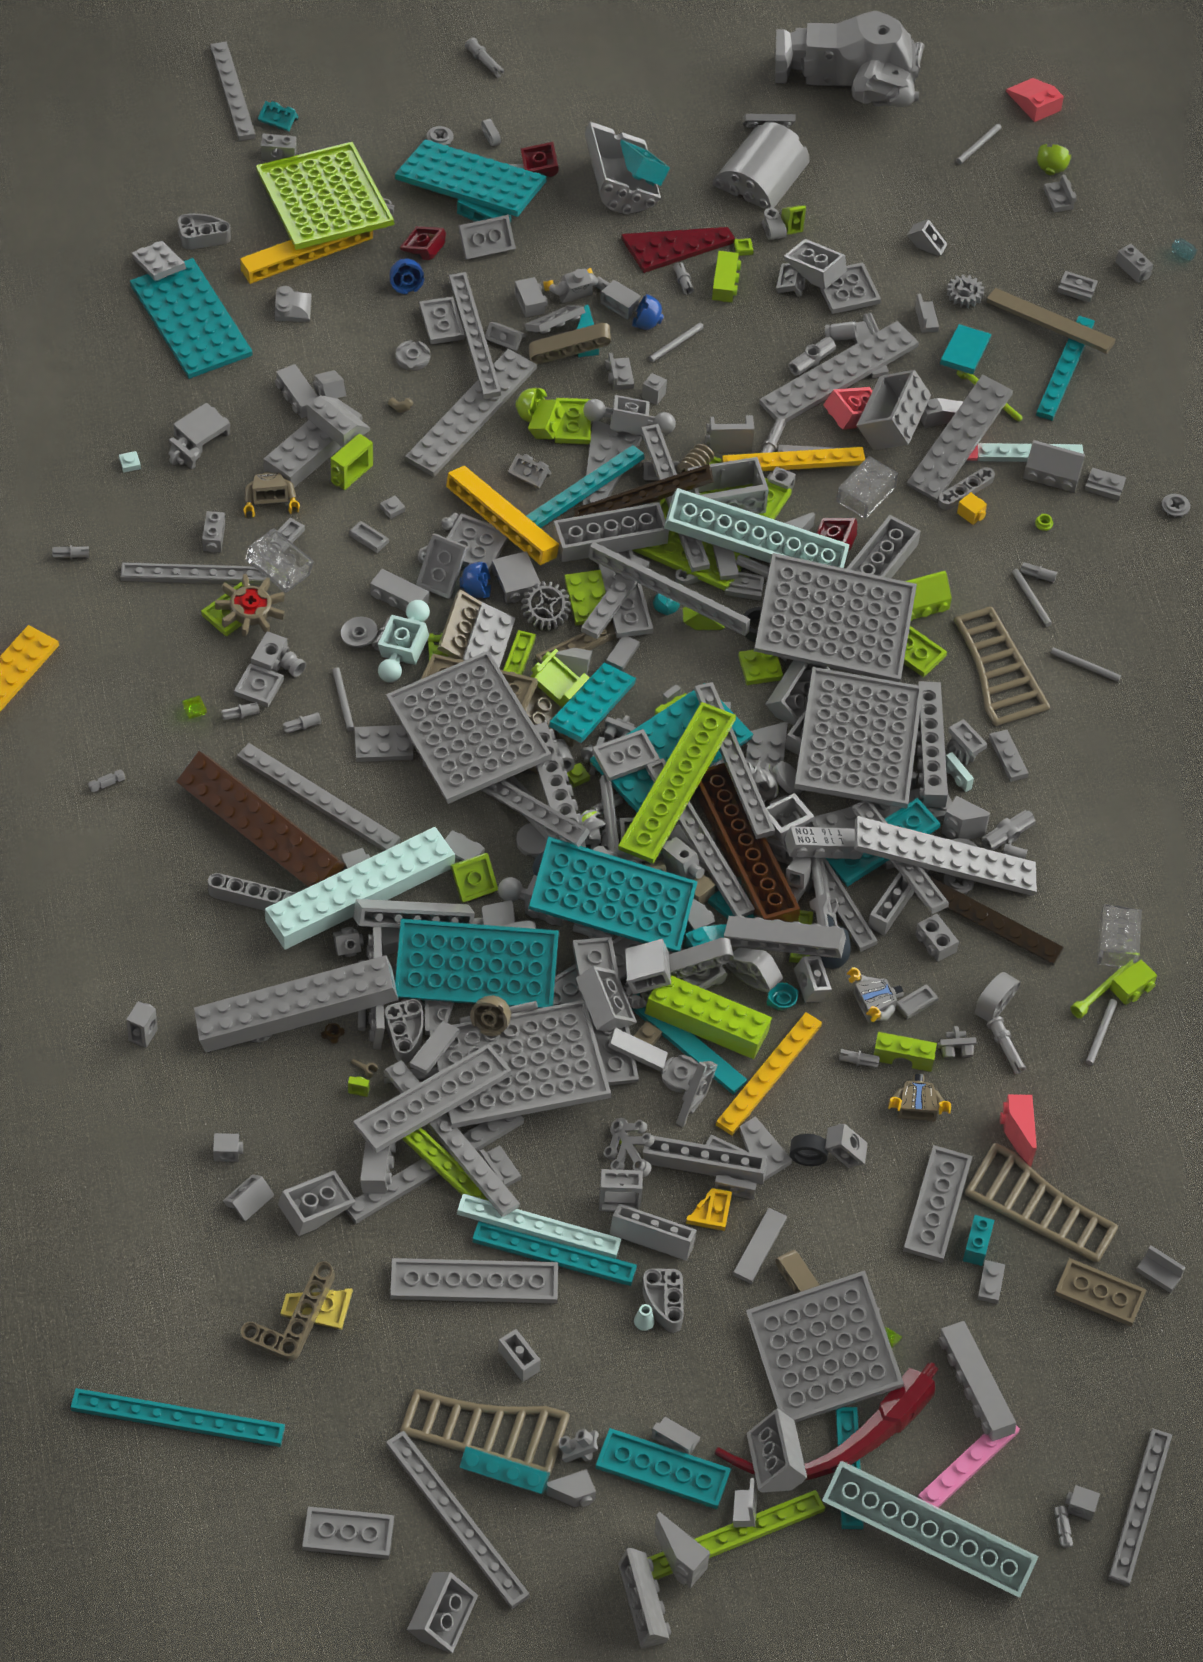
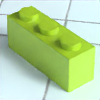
(726, 276)

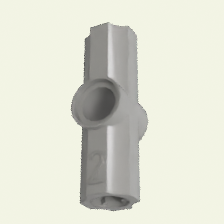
(812, 356)
(1008, 830)

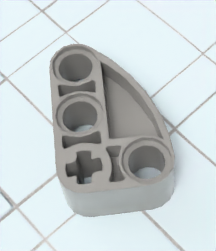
(202, 231)
(755, 968)
(996, 996)
(407, 1023)
(659, 1293)

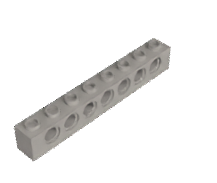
(931, 747)
(554, 779)

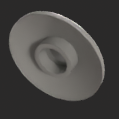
(359, 631)

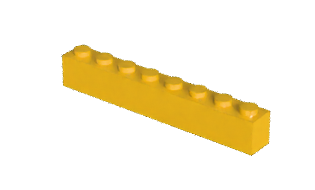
(285, 256)
(502, 515)

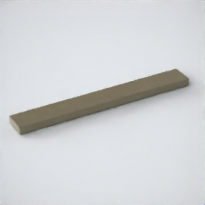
(1051, 320)

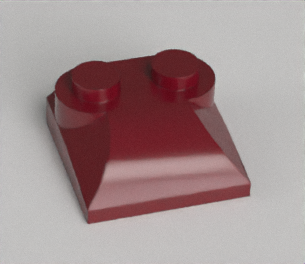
(541, 159)
(425, 241)
(839, 529)

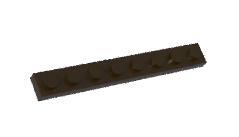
(650, 492)
(1000, 924)

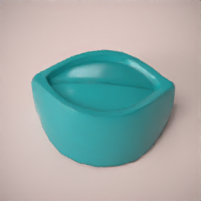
(665, 605)
(782, 996)

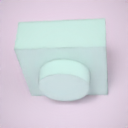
(129, 461)

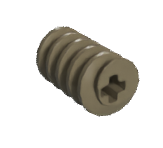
(698, 456)

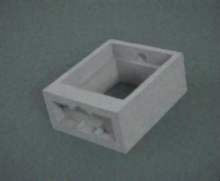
(786, 807)
(613, 1194)

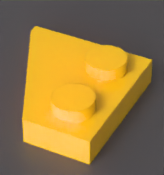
(712, 1211)

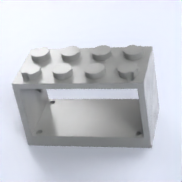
(894, 410)
(735, 474)

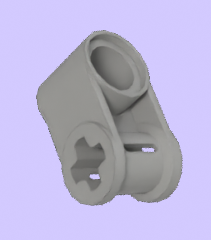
(773, 224)

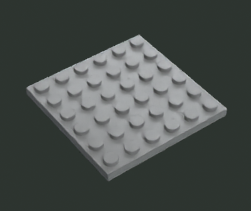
(825, 1347)

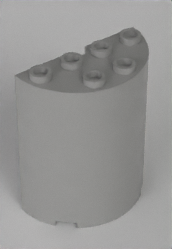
(764, 165)
(615, 183)

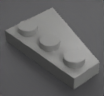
(760, 1141)

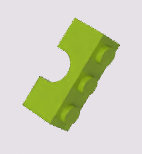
(918, 1051)

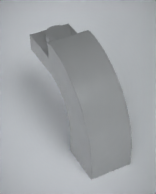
(799, 869)

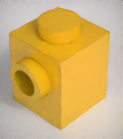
(972, 508)

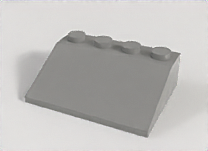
(643, 1598)

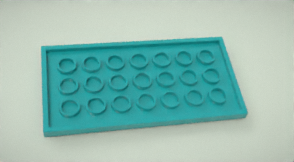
(471, 177)
(192, 320)
(664, 733)
(612, 894)
(475, 961)

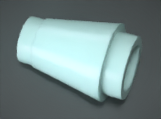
(644, 1318)

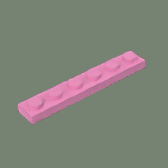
(963, 1469)

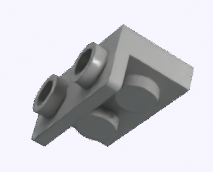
(1060, 194)
(790, 280)
(620, 372)
(528, 470)
(501, 1165)

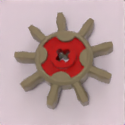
(250, 605)

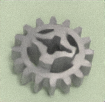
(965, 291)

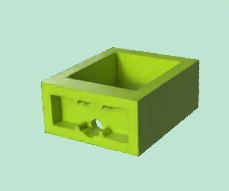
(351, 461)

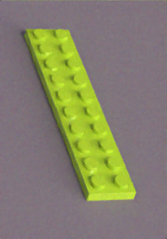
(677, 782)

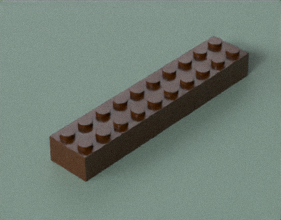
(258, 821)
(748, 857)

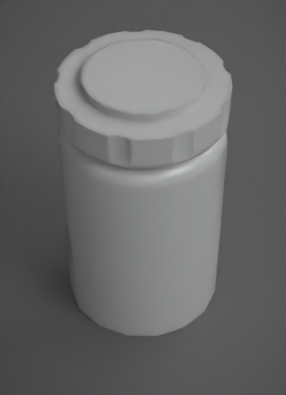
(841, 331)
(566, 755)

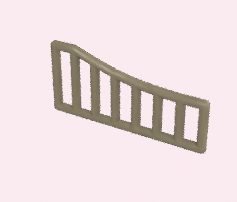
(1019, 665)
(1043, 1186)
(478, 1409)

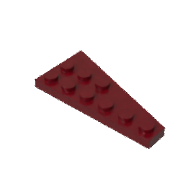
(664, 248)

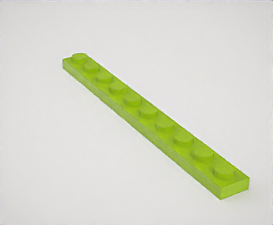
(766, 1523)

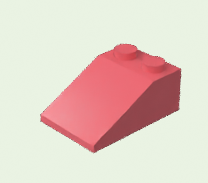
(1036, 98)
(847, 405)
(1020, 1125)

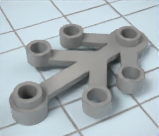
(620, 1130)

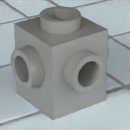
(341, 941)

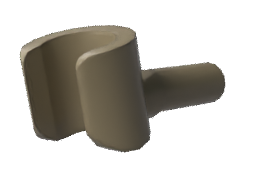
(369, 1074)

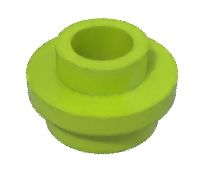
(1044, 522)

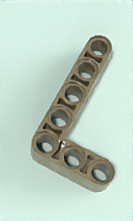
(297, 1318)

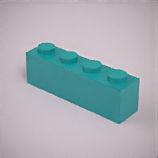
(504, 1470)

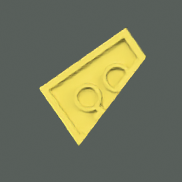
(332, 1311)

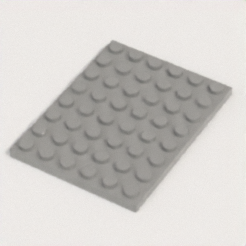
(835, 617)
(468, 727)
(859, 737)
(550, 1059)

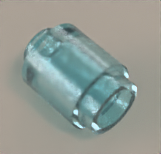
(1184, 249)

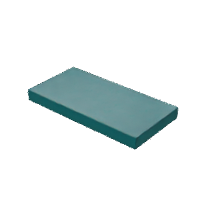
(965, 349)

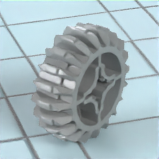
(533, 613)

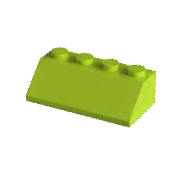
(931, 595)

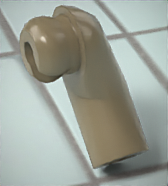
(402, 406)

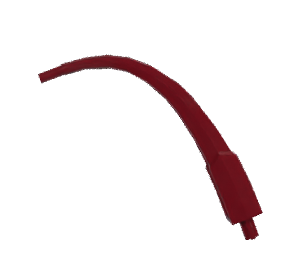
(892, 1417)

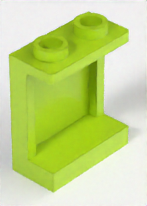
(557, 679)

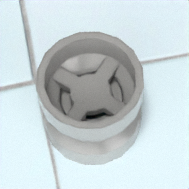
(293, 664)

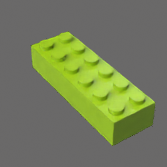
(709, 1016)

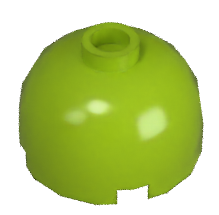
(1053, 159)
(528, 402)

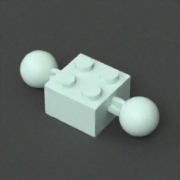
(403, 640)

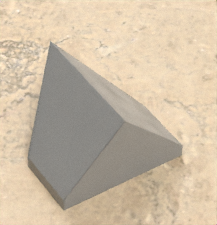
(576, 660)

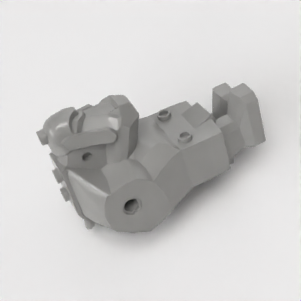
(861, 52)

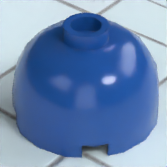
(406, 276)
(648, 313)
(475, 580)

